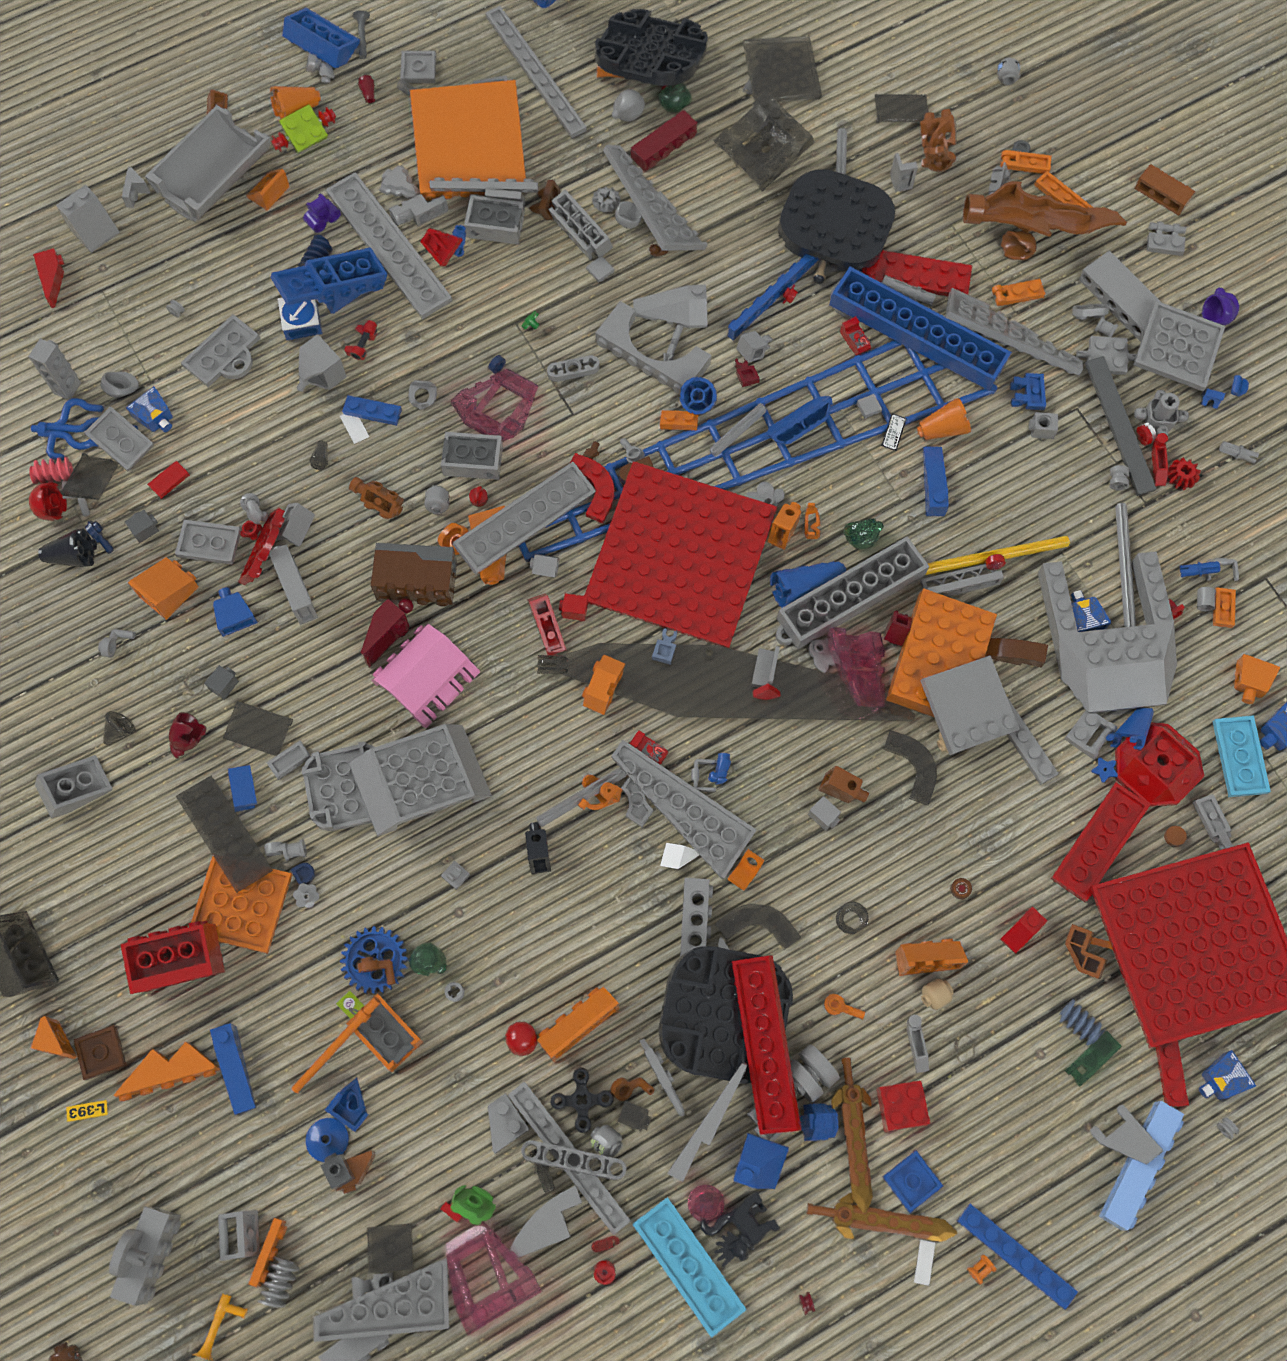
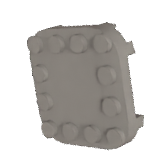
(332, 789)

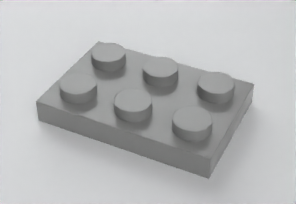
(119, 439)
(208, 542)

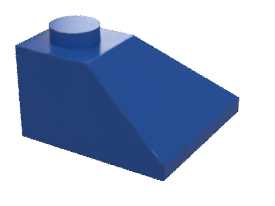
(760, 1163)

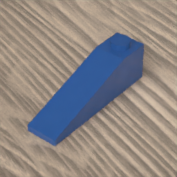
(935, 482)
(233, 1067)

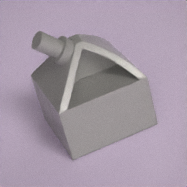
(319, 365)

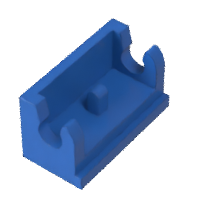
(242, 788)

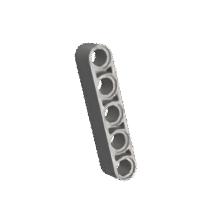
(564, 1153)

